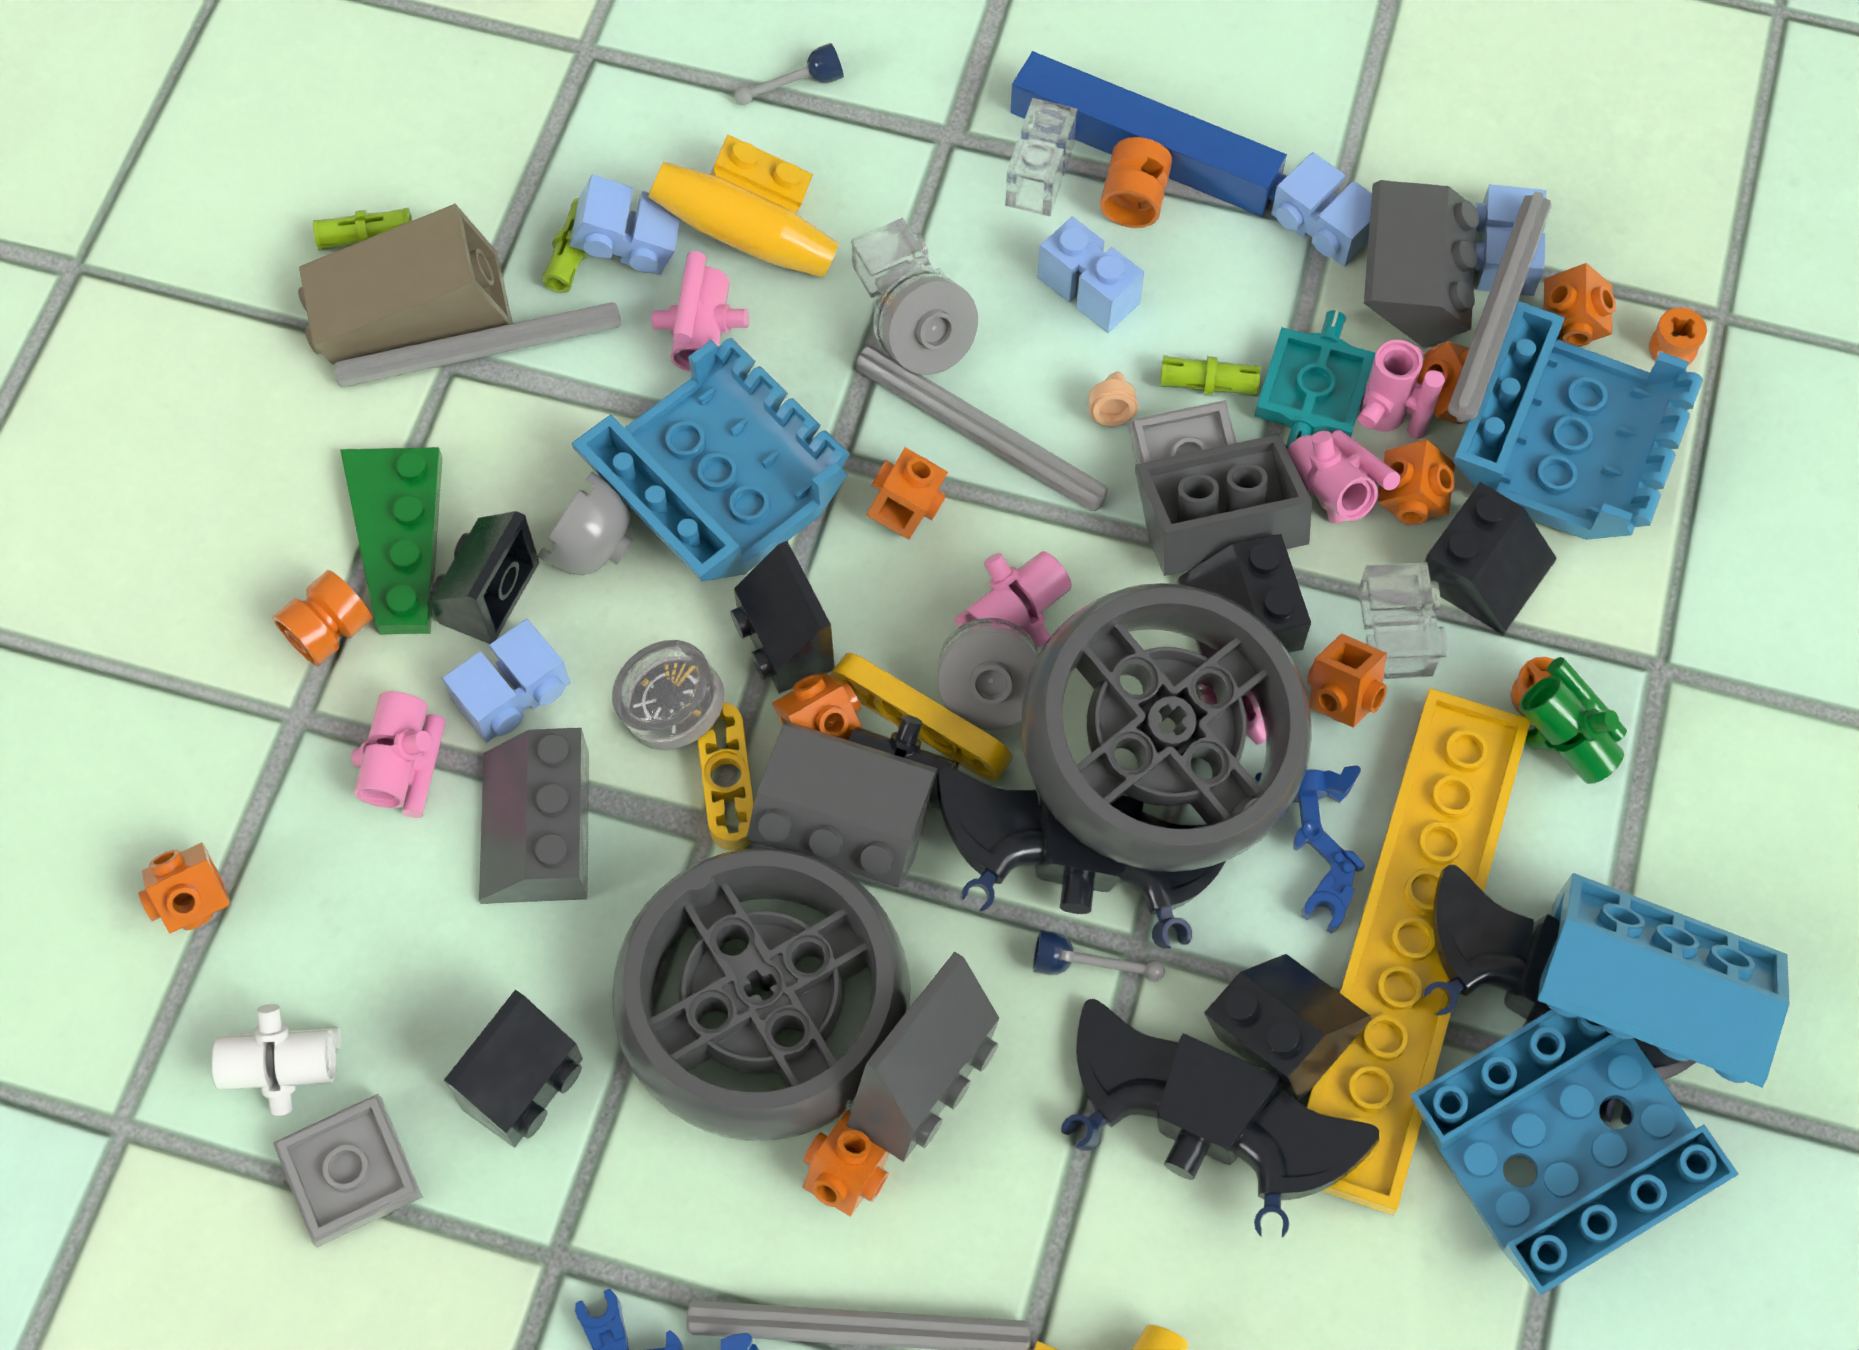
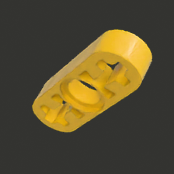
(709, 762)

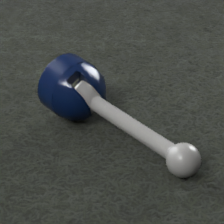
(821, 65)
(1056, 954)

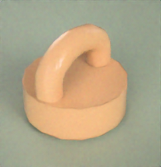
(1113, 401)

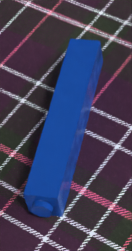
(1201, 152)

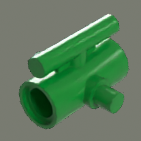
(1573, 723)

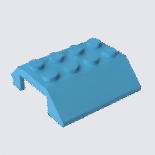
(1576, 431)
(720, 464)

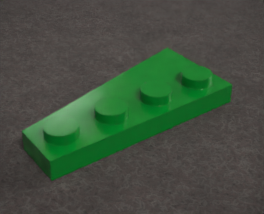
(397, 526)

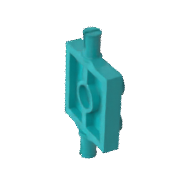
(1315, 381)

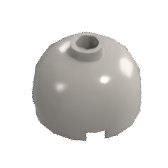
(590, 531)

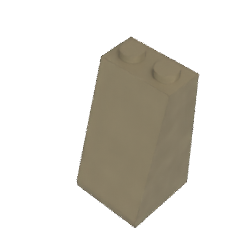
(404, 288)

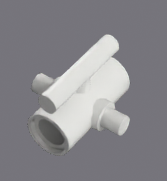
(275, 1059)

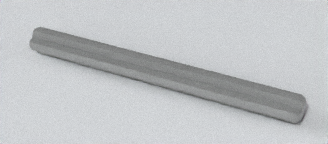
(1499, 308)
(477, 344)
(982, 428)
(856, 1327)

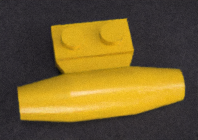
(748, 205)

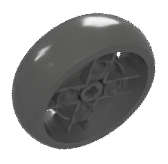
(1231, 801)
(674, 1042)

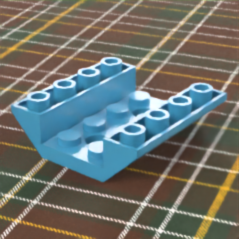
(1666, 980)
(1593, 1183)

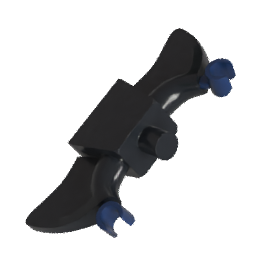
(1015, 829)
(1507, 951)
(1212, 1109)

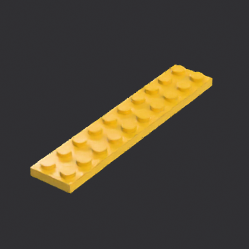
(1442, 816)

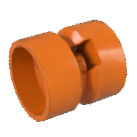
(1136, 182)
(322, 618)

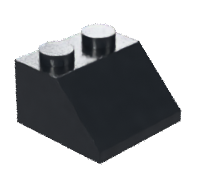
(1490, 559)
(486, 576)
(1260, 580)
(783, 620)
(1286, 1022)
(515, 1070)

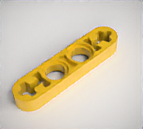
(939, 727)

